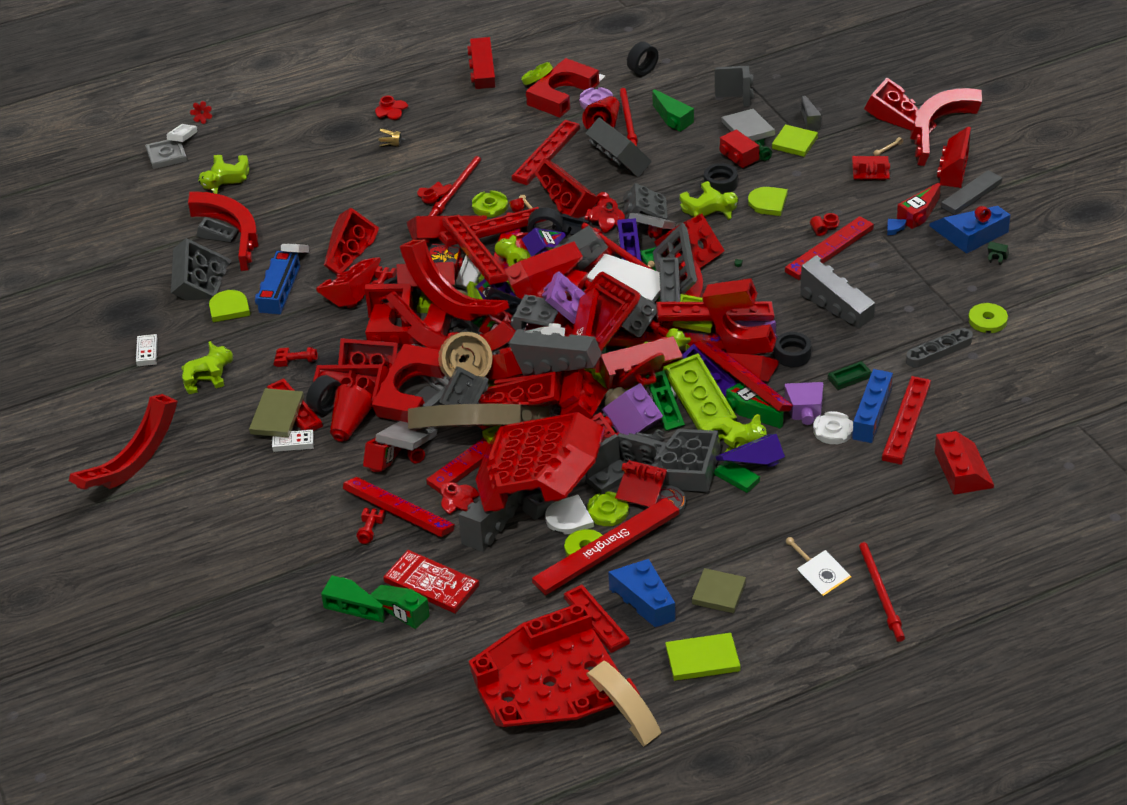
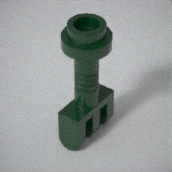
(764, 152)

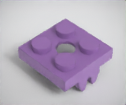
(556, 296)

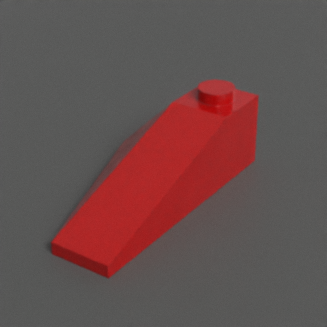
(893, 106)
(429, 227)
(349, 240)
(535, 273)
(350, 285)
(365, 376)
(531, 391)

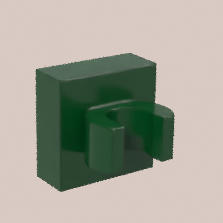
(997, 250)

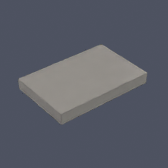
(749, 124)
(402, 437)

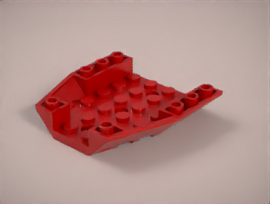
(537, 454)
(539, 652)

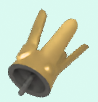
(395, 139)

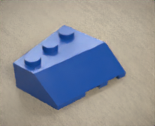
(970, 233)

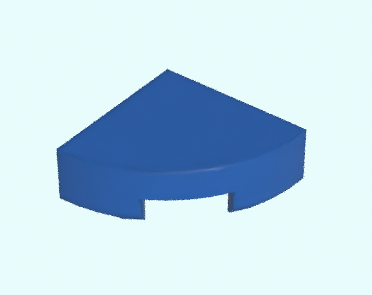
(895, 225)

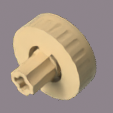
(452, 351)

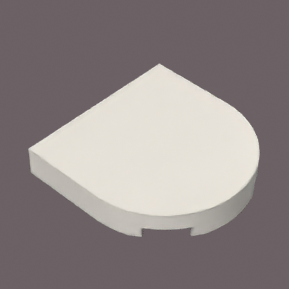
(568, 515)

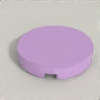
(590, 96)

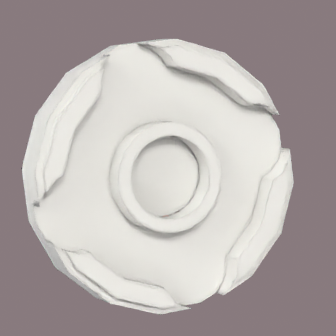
(833, 428)

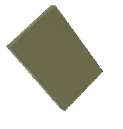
(276, 412)

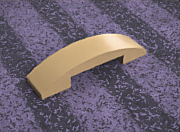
(627, 701)

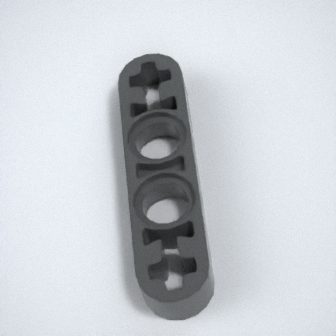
(920, 356)

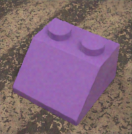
(633, 411)

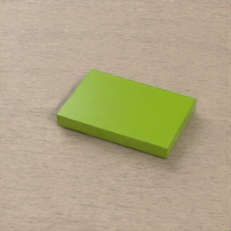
(702, 656)

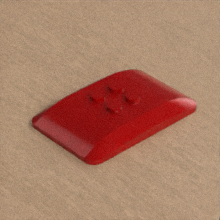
(612, 309)

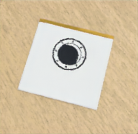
(824, 572)

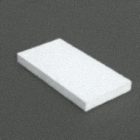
(635, 276)

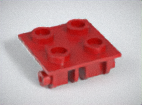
(871, 167)
(640, 483)

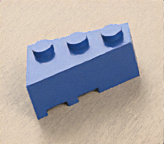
(644, 591)

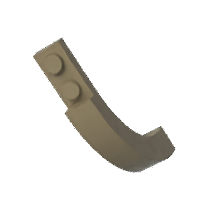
(473, 415)

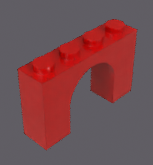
(566, 73)
(382, 326)
(735, 337)
(409, 362)

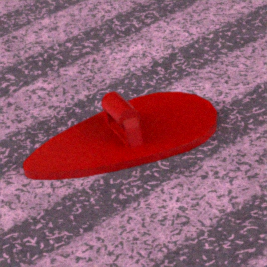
(637, 374)

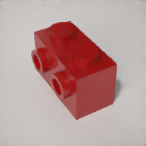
(739, 148)

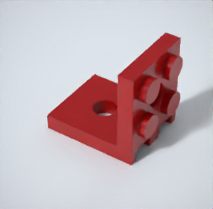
(699, 230)
(377, 292)

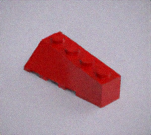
(564, 190)

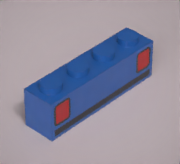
(277, 282)
(872, 406)

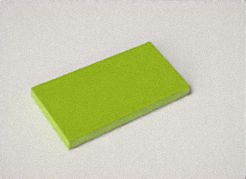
(698, 391)

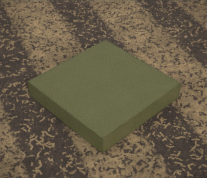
(719, 590)

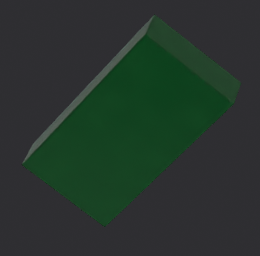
(849, 375)

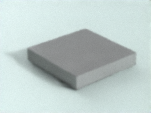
(165, 153)
(651, 220)

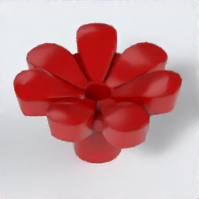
(198, 112)

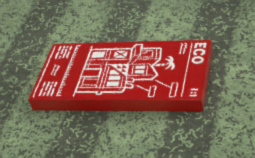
(432, 580)

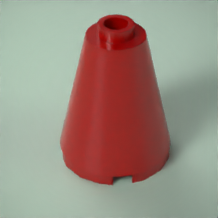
(606, 109)
(349, 410)

